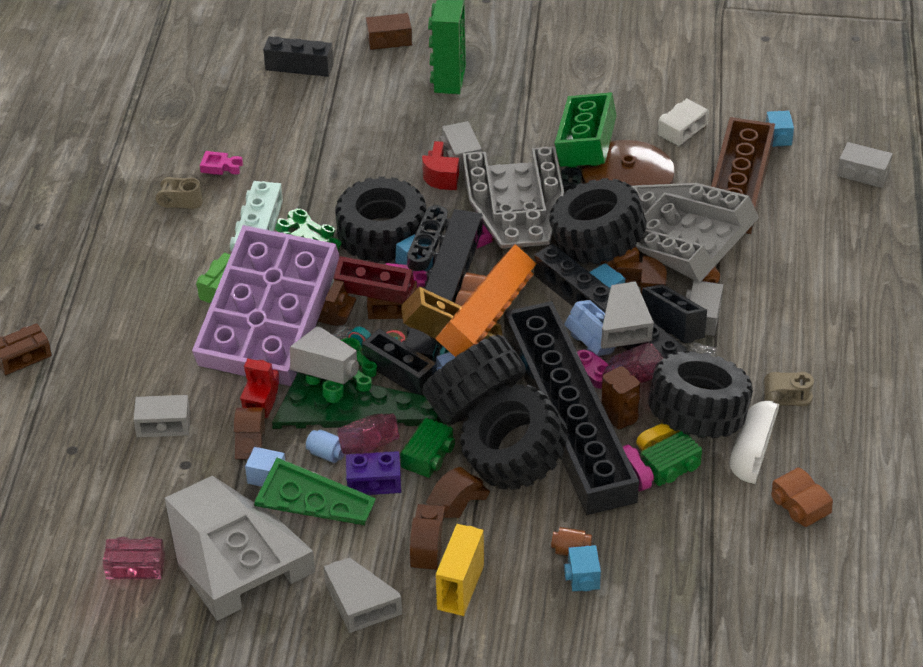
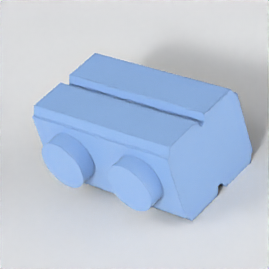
(586, 326)

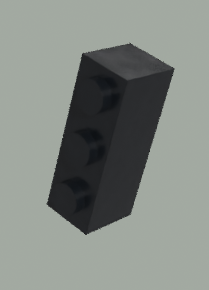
(298, 56)
(675, 313)
(398, 361)

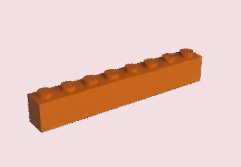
(487, 302)

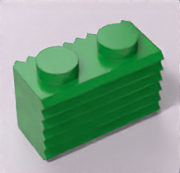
(427, 448)
(672, 457)

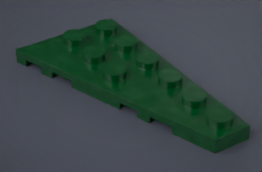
(307, 406)

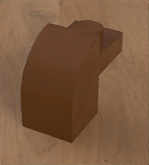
(645, 273)
(337, 305)
(249, 430)
(456, 490)
(426, 536)

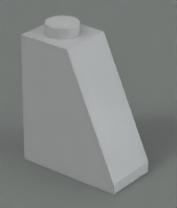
(626, 317)
(324, 356)
(360, 595)

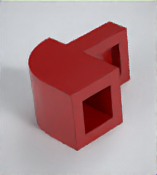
(439, 170)
(260, 386)

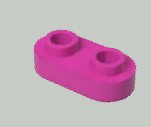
(594, 366)
(642, 472)

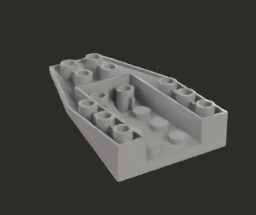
(515, 196)
(692, 225)
(231, 544)

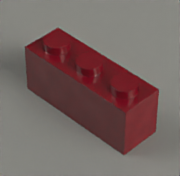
(375, 279)

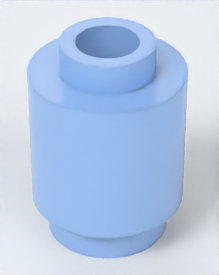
(324, 445)

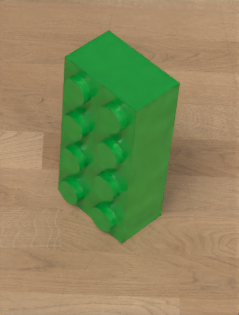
(448, 46)
(585, 130)

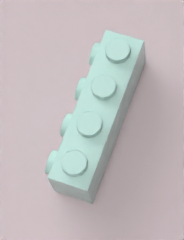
(261, 208)

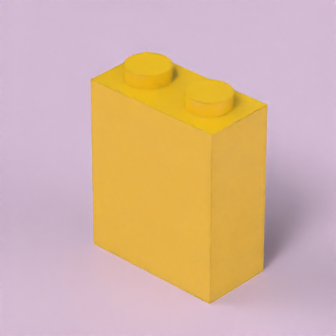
(460, 569)

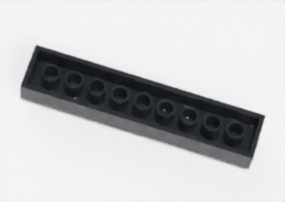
(592, 451)

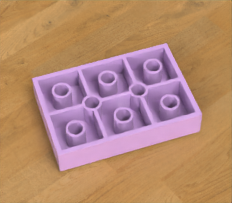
(265, 301)

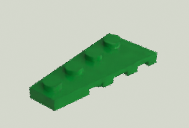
(310, 494)

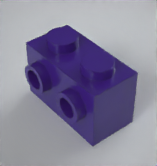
(374, 472)

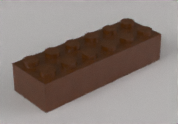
(744, 158)

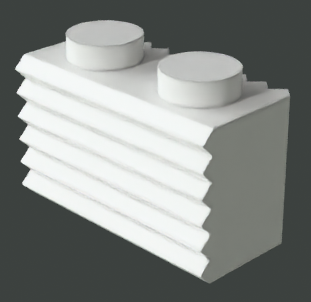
(682, 122)

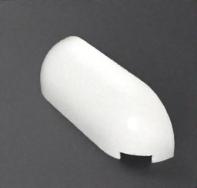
(753, 441)

